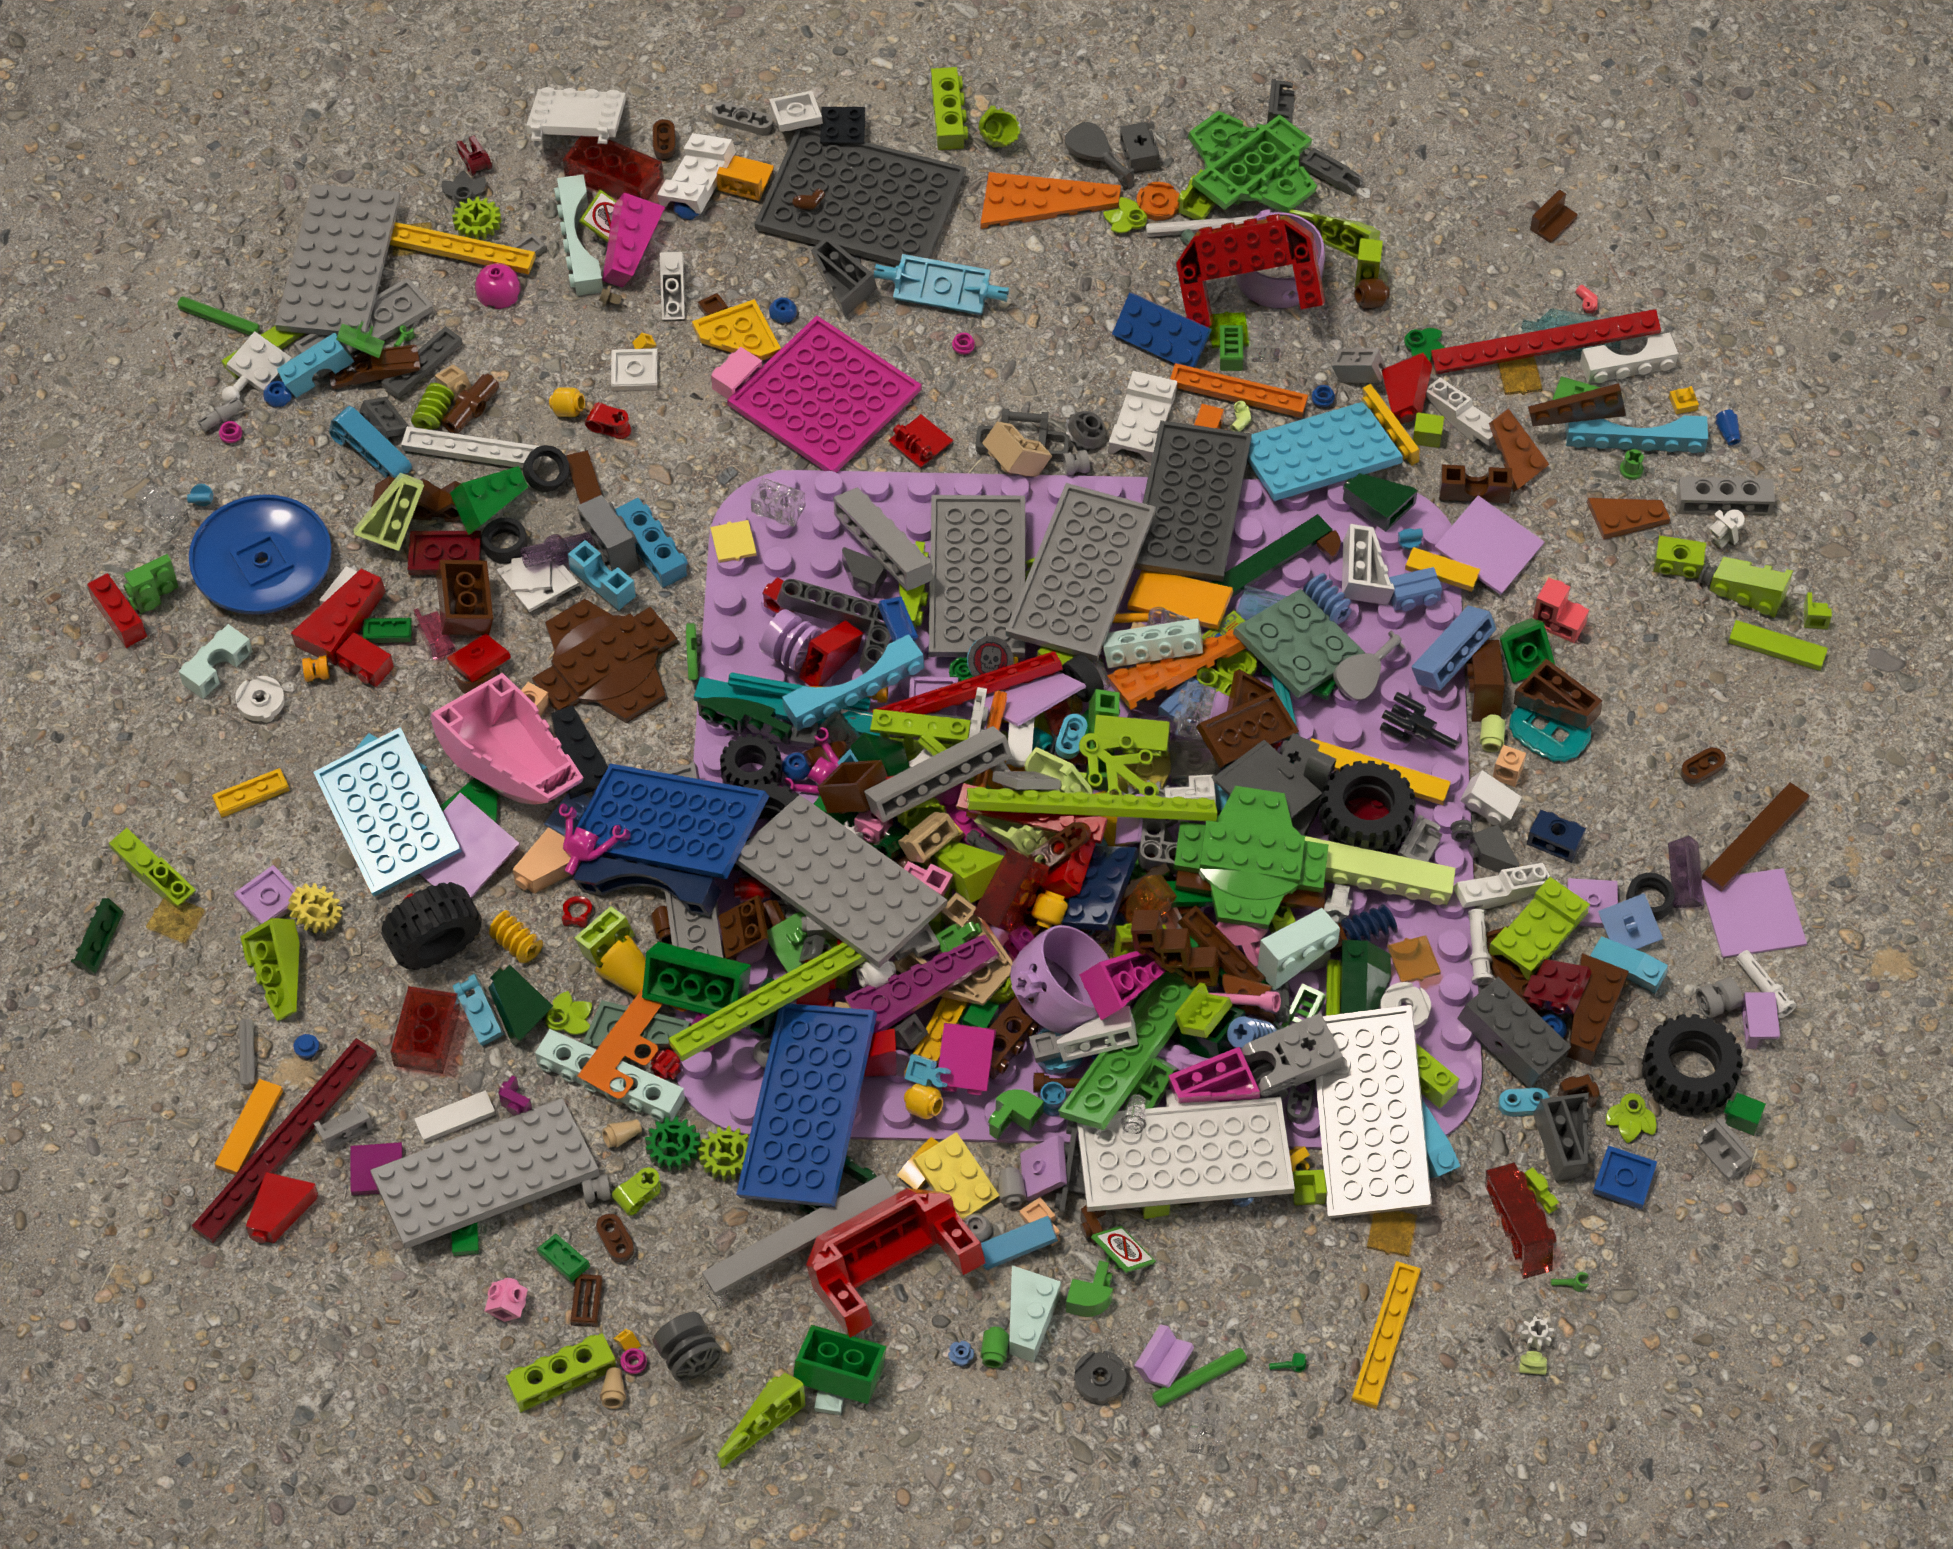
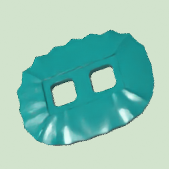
(1542, 741)

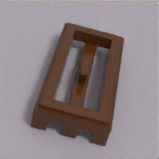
(584, 1320)

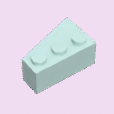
(1296, 947)
(1031, 1311)

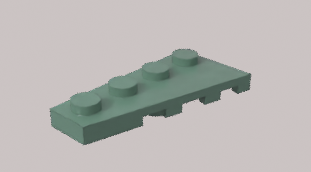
(657, 1030)

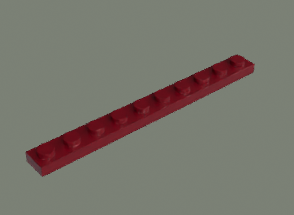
(284, 1140)

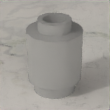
(1011, 1187)

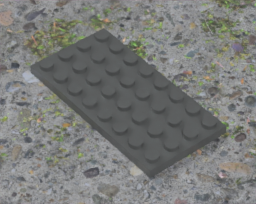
(1196, 496)

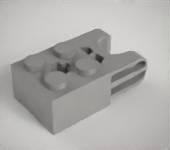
(1290, 1055)

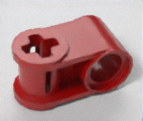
(608, 420)

